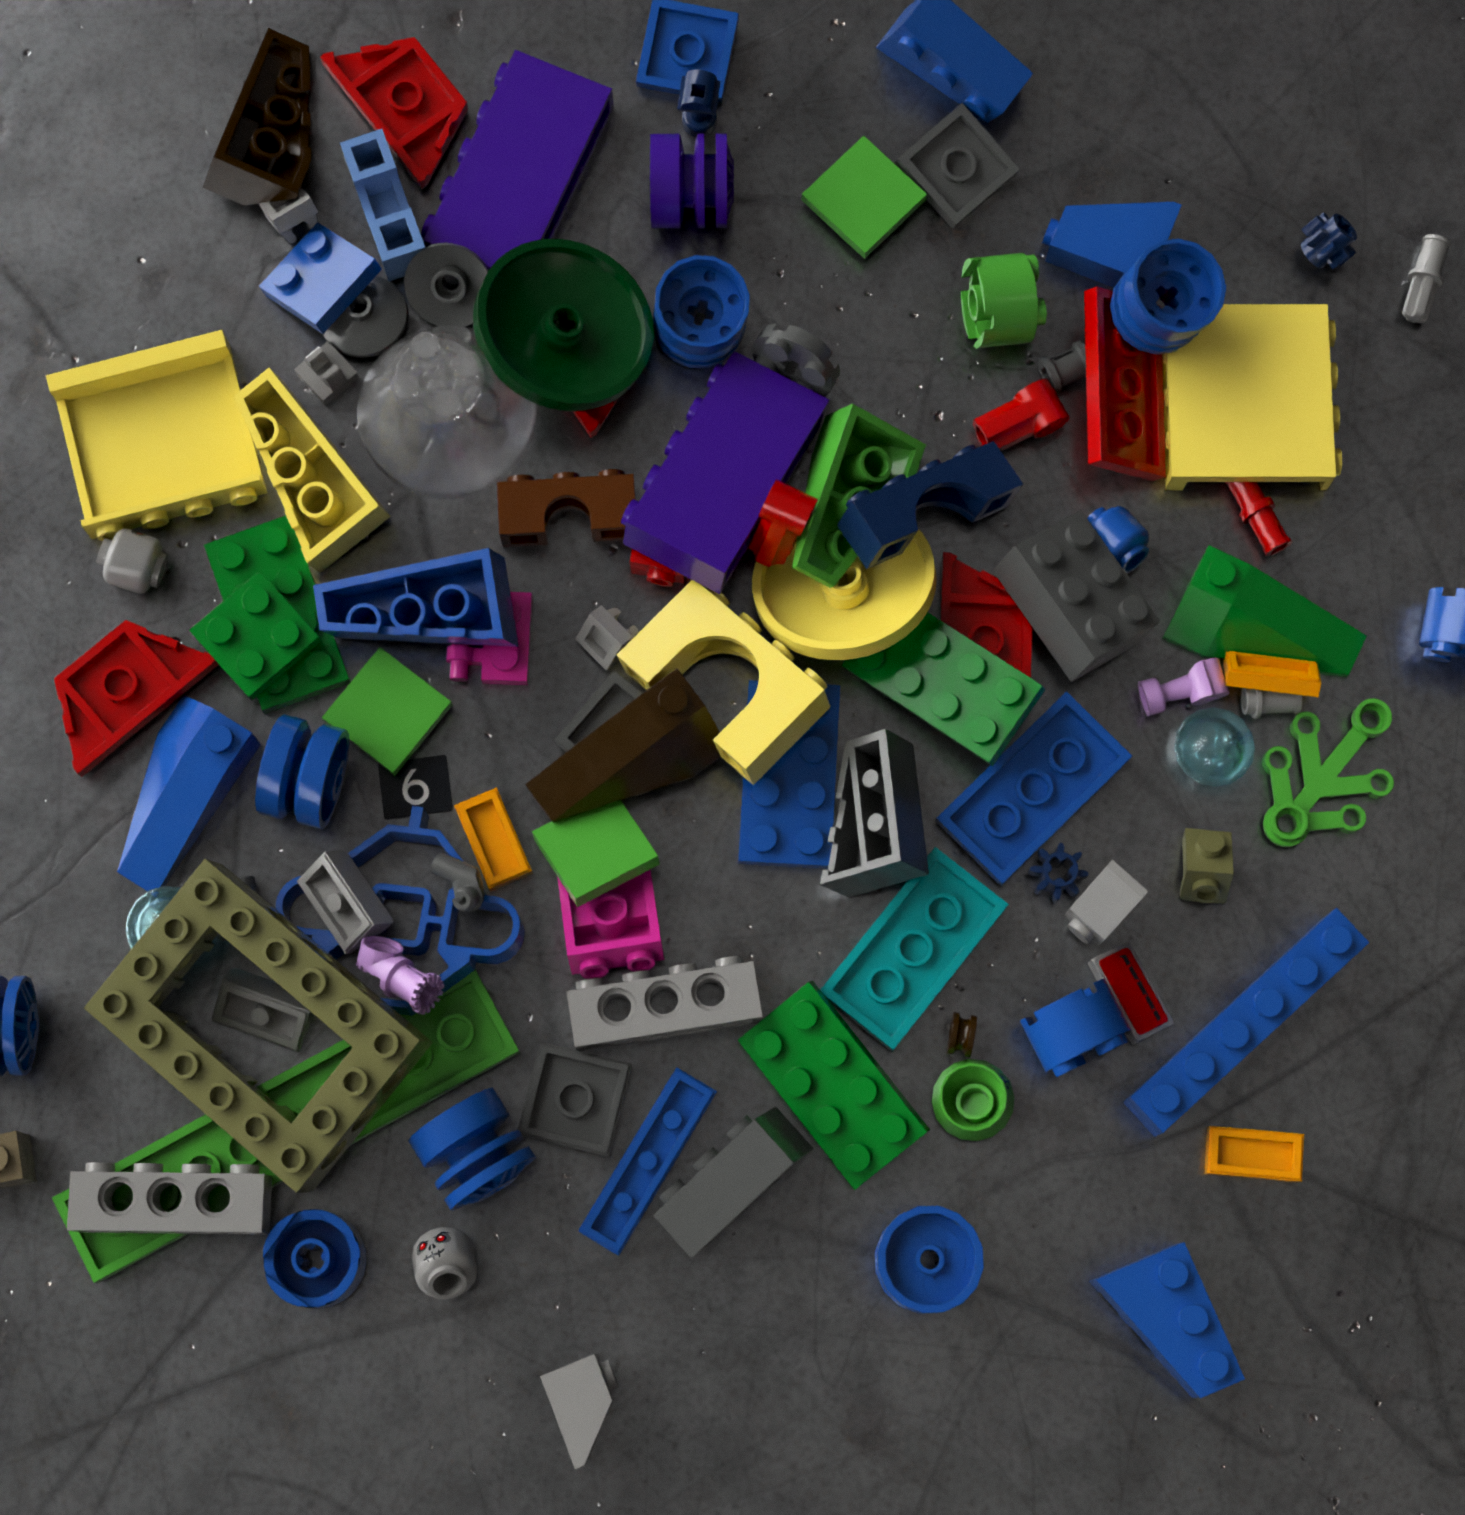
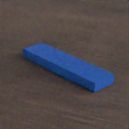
(647, 1161)

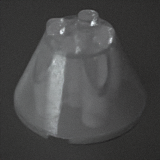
(441, 415)

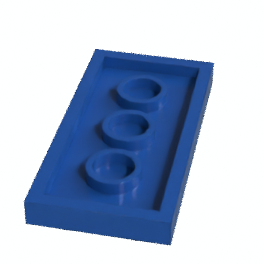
(1033, 788)
(792, 804)

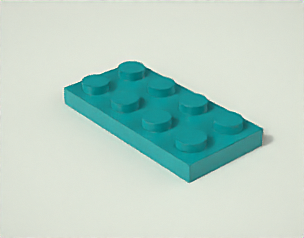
(913, 949)

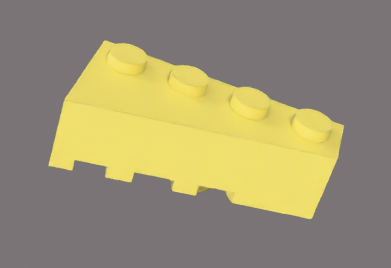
(315, 483)

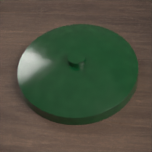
(563, 324)

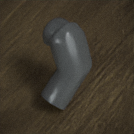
(465, 880)

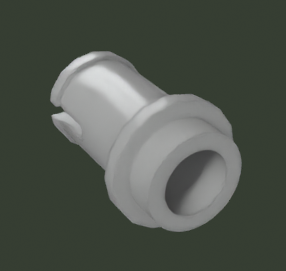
(1267, 702)

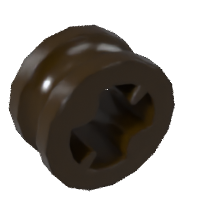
(961, 1034)

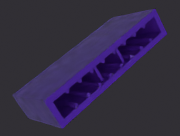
(521, 159)
(720, 469)

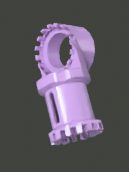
(397, 974)

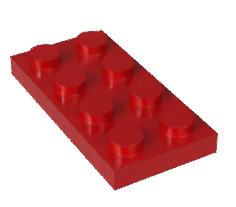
(1122, 397)

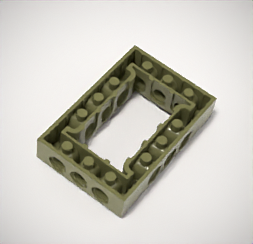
(289, 1145)

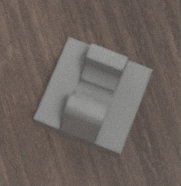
(289, 213)
(326, 373)
(604, 636)

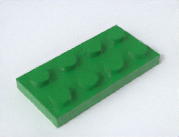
(279, 557)
(952, 686)
(833, 1084)

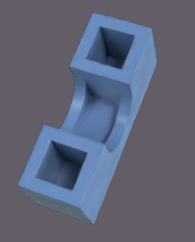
(383, 201)

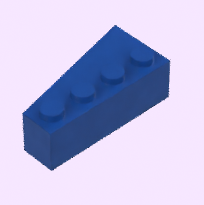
(430, 601)

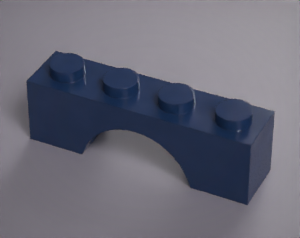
(970, 483)

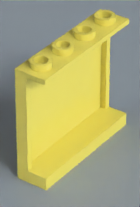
(1253, 399)
(157, 435)

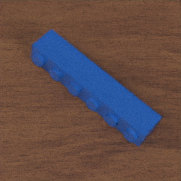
(1245, 1022)

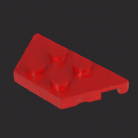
(406, 97)
(984, 612)
(122, 688)

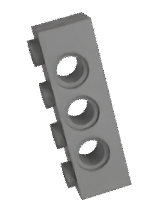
(595, 1031)
(93, 1210)

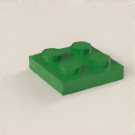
(255, 635)

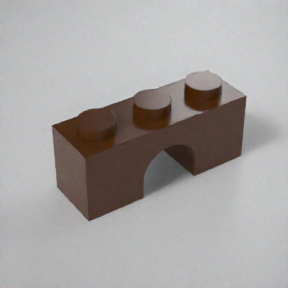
(529, 504)

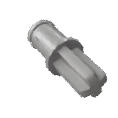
(1425, 278)

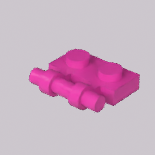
(499, 663)

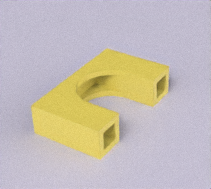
(701, 626)

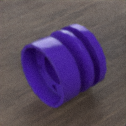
(689, 180)

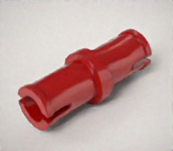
(1259, 513)

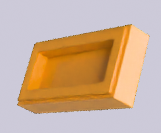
(1272, 673)
(493, 839)
(1254, 1154)

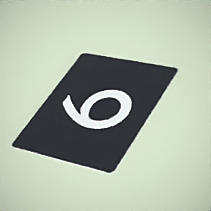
(418, 783)

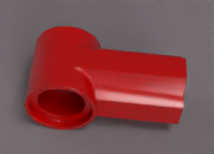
(1032, 412)
(783, 519)

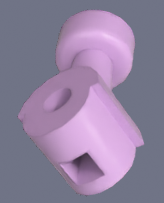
(1202, 685)

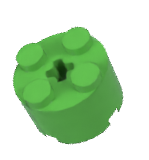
(1002, 300)

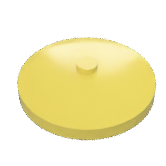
(857, 615)

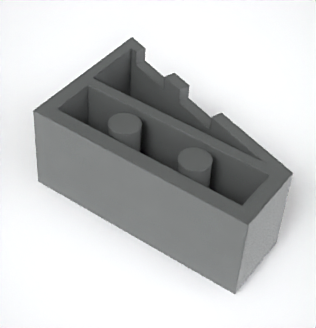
(878, 817)
(730, 1179)

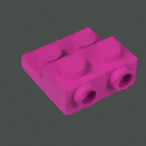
(613, 929)

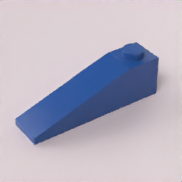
(186, 780)

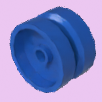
(302, 771)
(955, 1272)

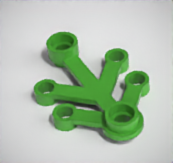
(1322, 780)

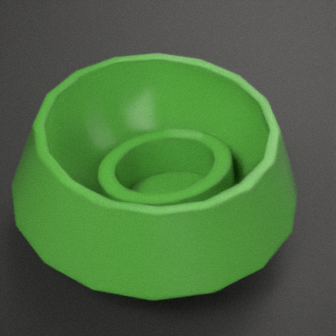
(986, 1100)

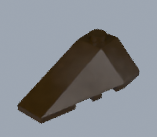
(268, 132)
(644, 746)

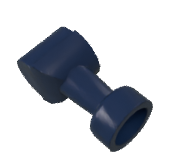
(699, 102)

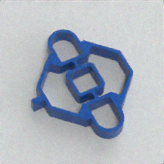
(460, 959)

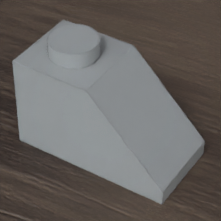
(1104, 904)
(581, 1403)

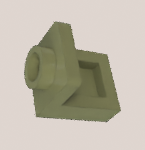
(1206, 866)

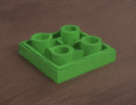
(864, 197)
(387, 711)
(596, 851)

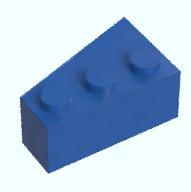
(955, 57)
(1174, 1318)

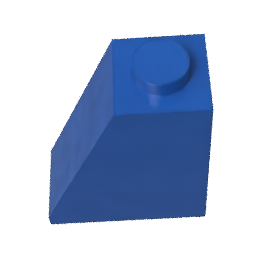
(1107, 238)

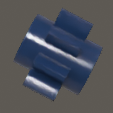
(1328, 240)
(1057, 860)

